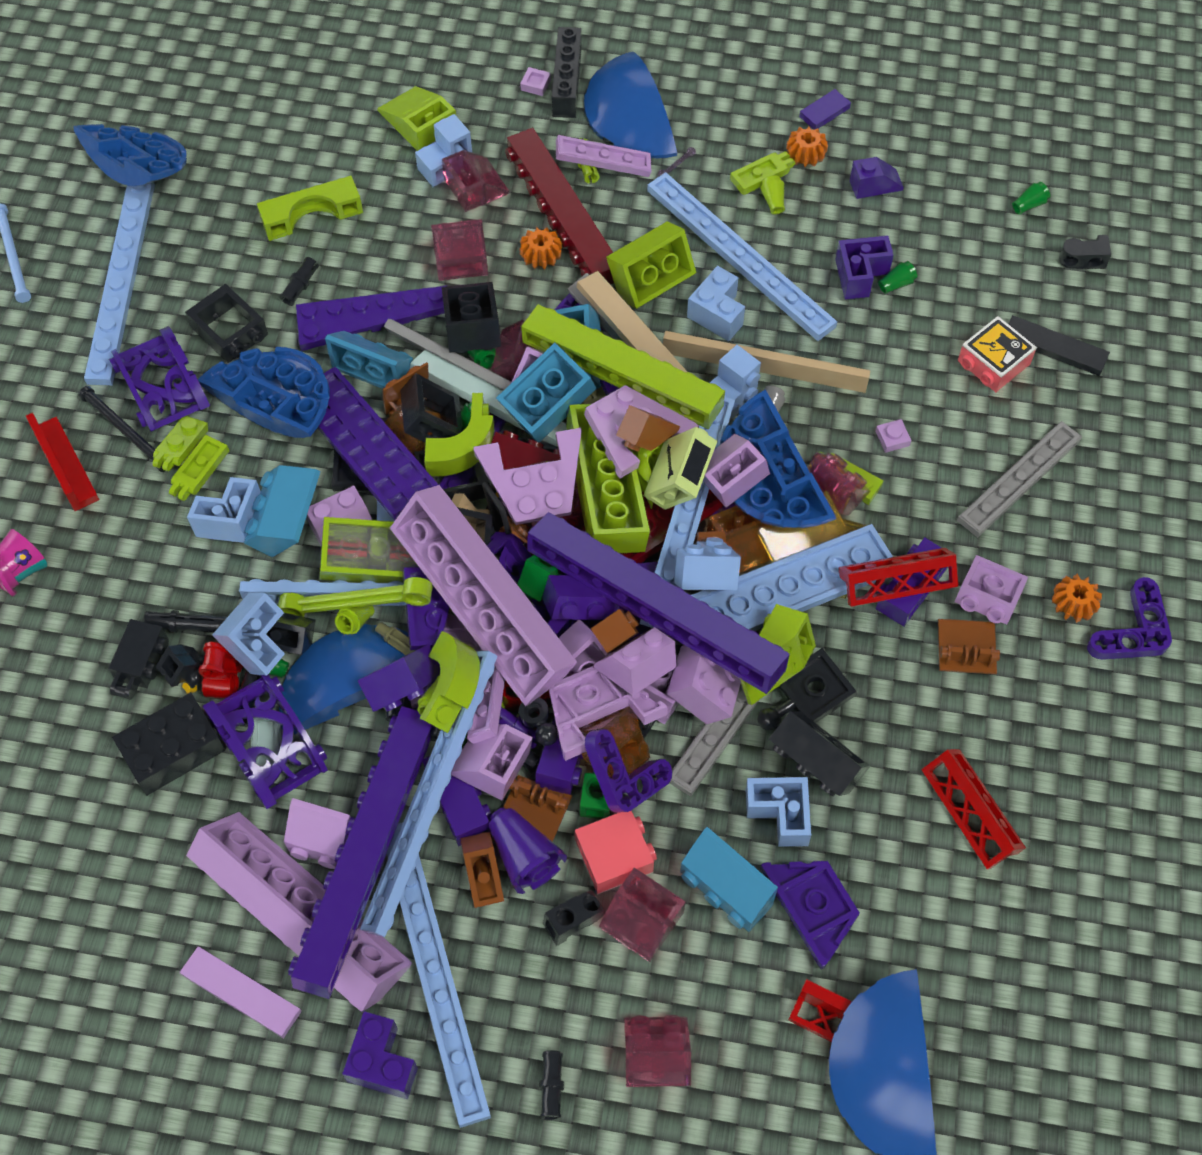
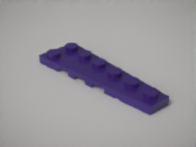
(364, 313)

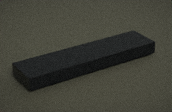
(1061, 346)

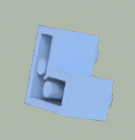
(450, 138)
(714, 304)
(738, 377)
(225, 517)
(707, 566)
(246, 630)
(785, 800)

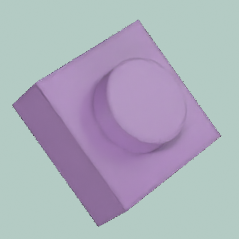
(535, 81)
(893, 435)

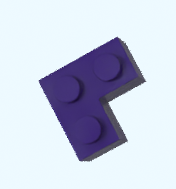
(860, 261)
(404, 677)
(372, 1063)

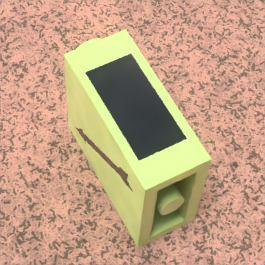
(680, 468)

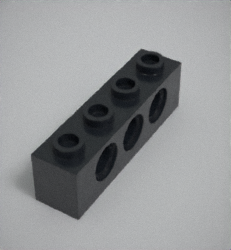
(566, 72)

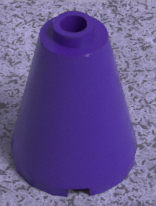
(525, 851)

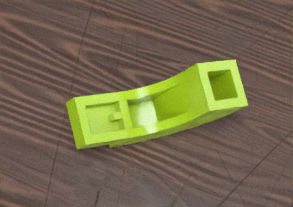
(456, 453)
(456, 683)

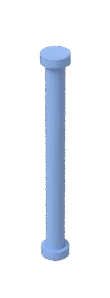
(22, 294)

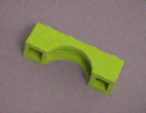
(335, 197)

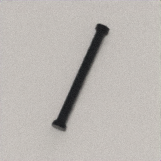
(87, 394)

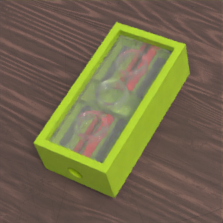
(362, 551)

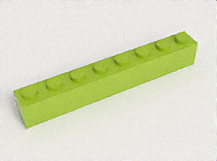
(624, 365)

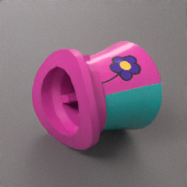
(18, 561)

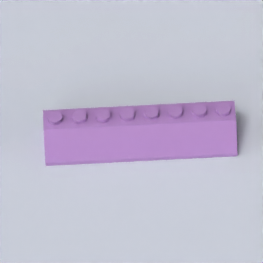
(482, 594)
(283, 901)

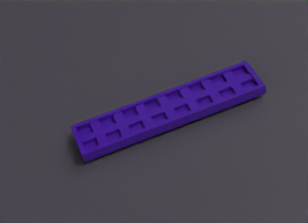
(371, 447)

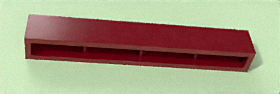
(560, 203)

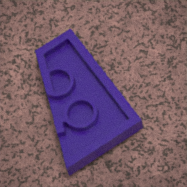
(425, 621)

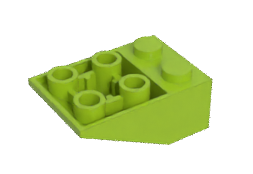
(415, 115)
(794, 634)

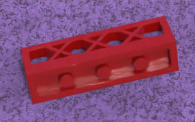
(64, 462)
(895, 567)
(981, 801)
(824, 1001)

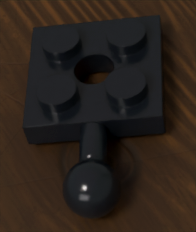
(815, 705)

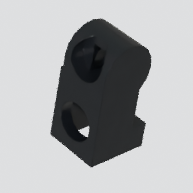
(1086, 253)
(572, 916)

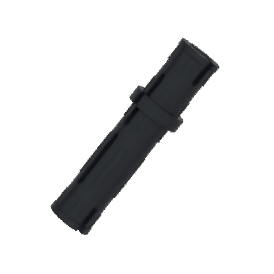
(185, 622)

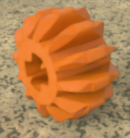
(807, 146)
(540, 248)
(1076, 598)

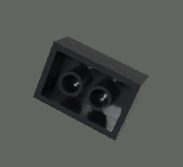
(471, 317)
(168, 744)
(818, 754)

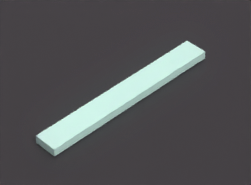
(465, 384)

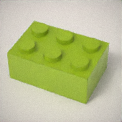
(651, 264)

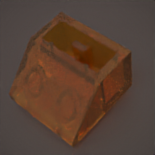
(741, 536)
(627, 735)

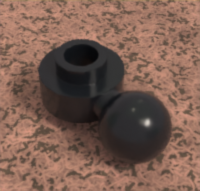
(546, 732)

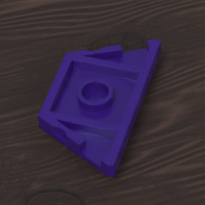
(814, 904)

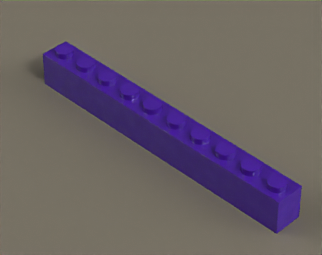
(658, 602)
(362, 855)

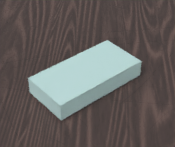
(267, 735)

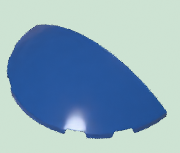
(627, 107)
(131, 155)
(273, 389)
(790, 491)
(329, 670)
(883, 1068)

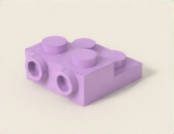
(991, 590)

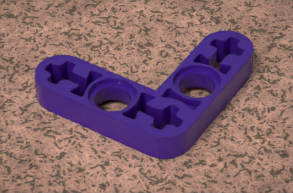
(1144, 633)
(622, 782)

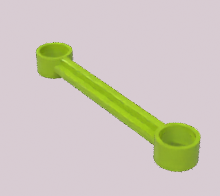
(415, 592)

